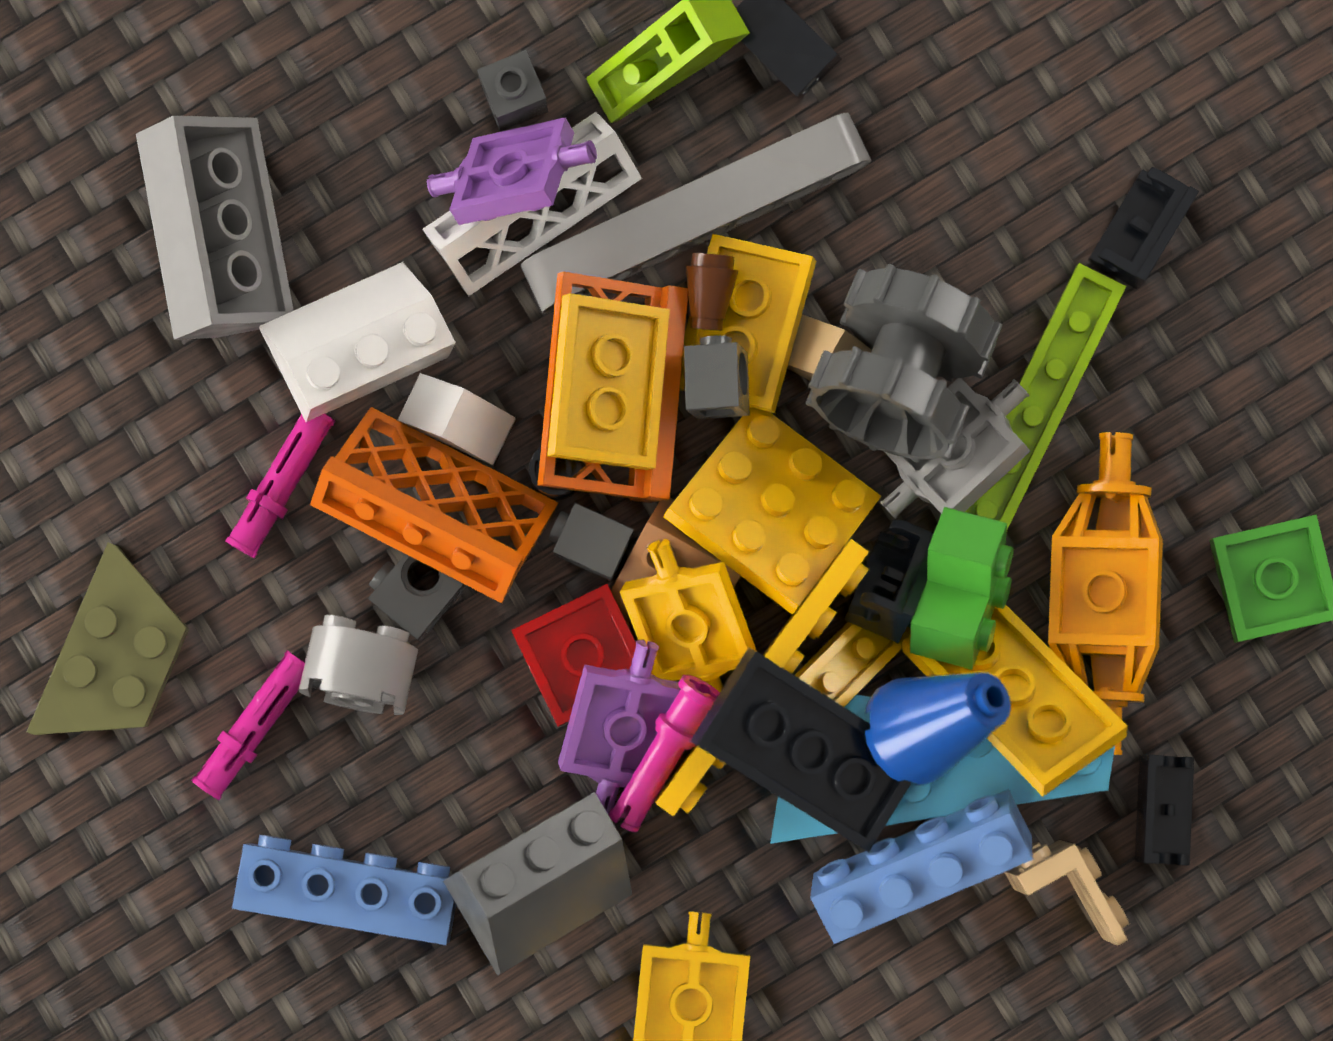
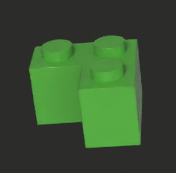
(962, 588)

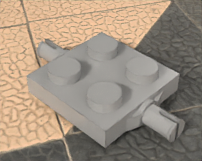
(979, 459)

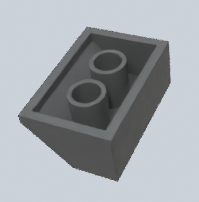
(543, 883)

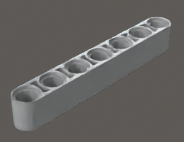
(702, 208)

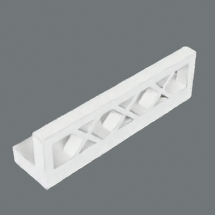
(457, 240)

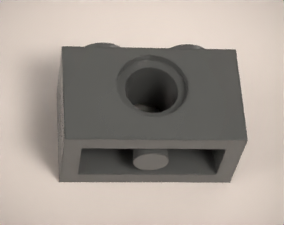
(407, 606)

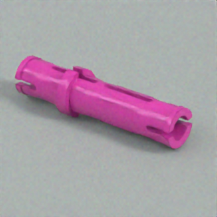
(278, 484)
(251, 727)

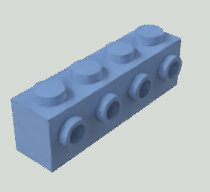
(921, 866)
(345, 892)

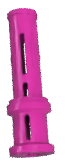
(673, 737)

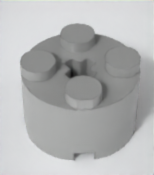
(359, 666)

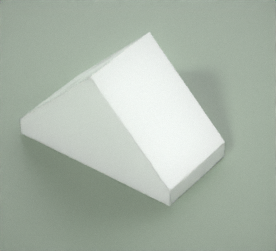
(457, 418)

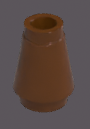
(710, 289)

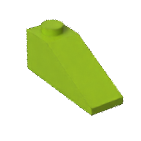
(666, 54)

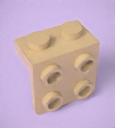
(1082, 870)

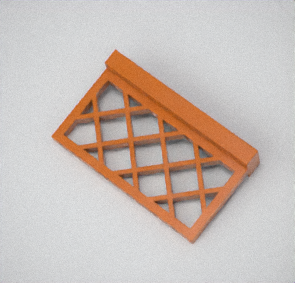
(642, 484)
(421, 526)

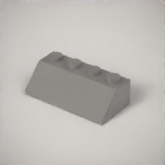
(214, 225)

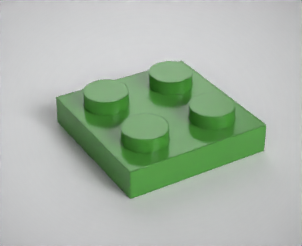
(1274, 578)

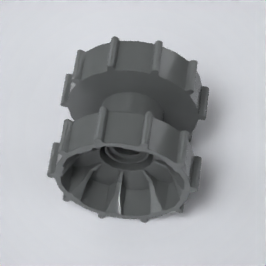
(915, 334)

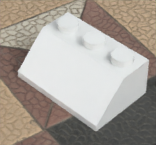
(358, 340)

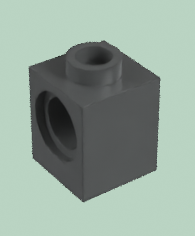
(513, 90)
(716, 378)
(590, 541)

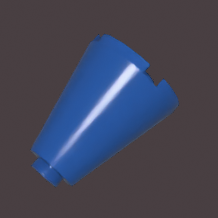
(933, 722)

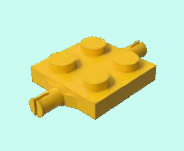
(689, 617)
(691, 990)

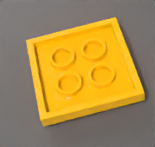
(772, 507)

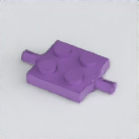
(512, 171)
(615, 721)

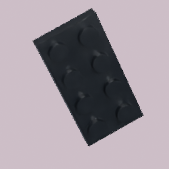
(800, 749)

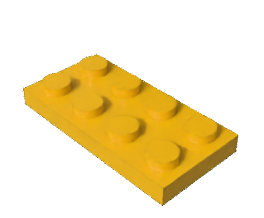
(1053, 716)

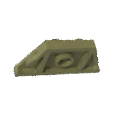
(113, 655)

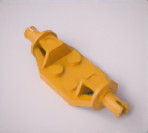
(1108, 581)

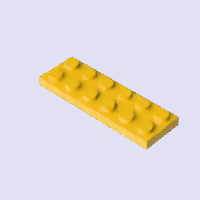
(808, 620)

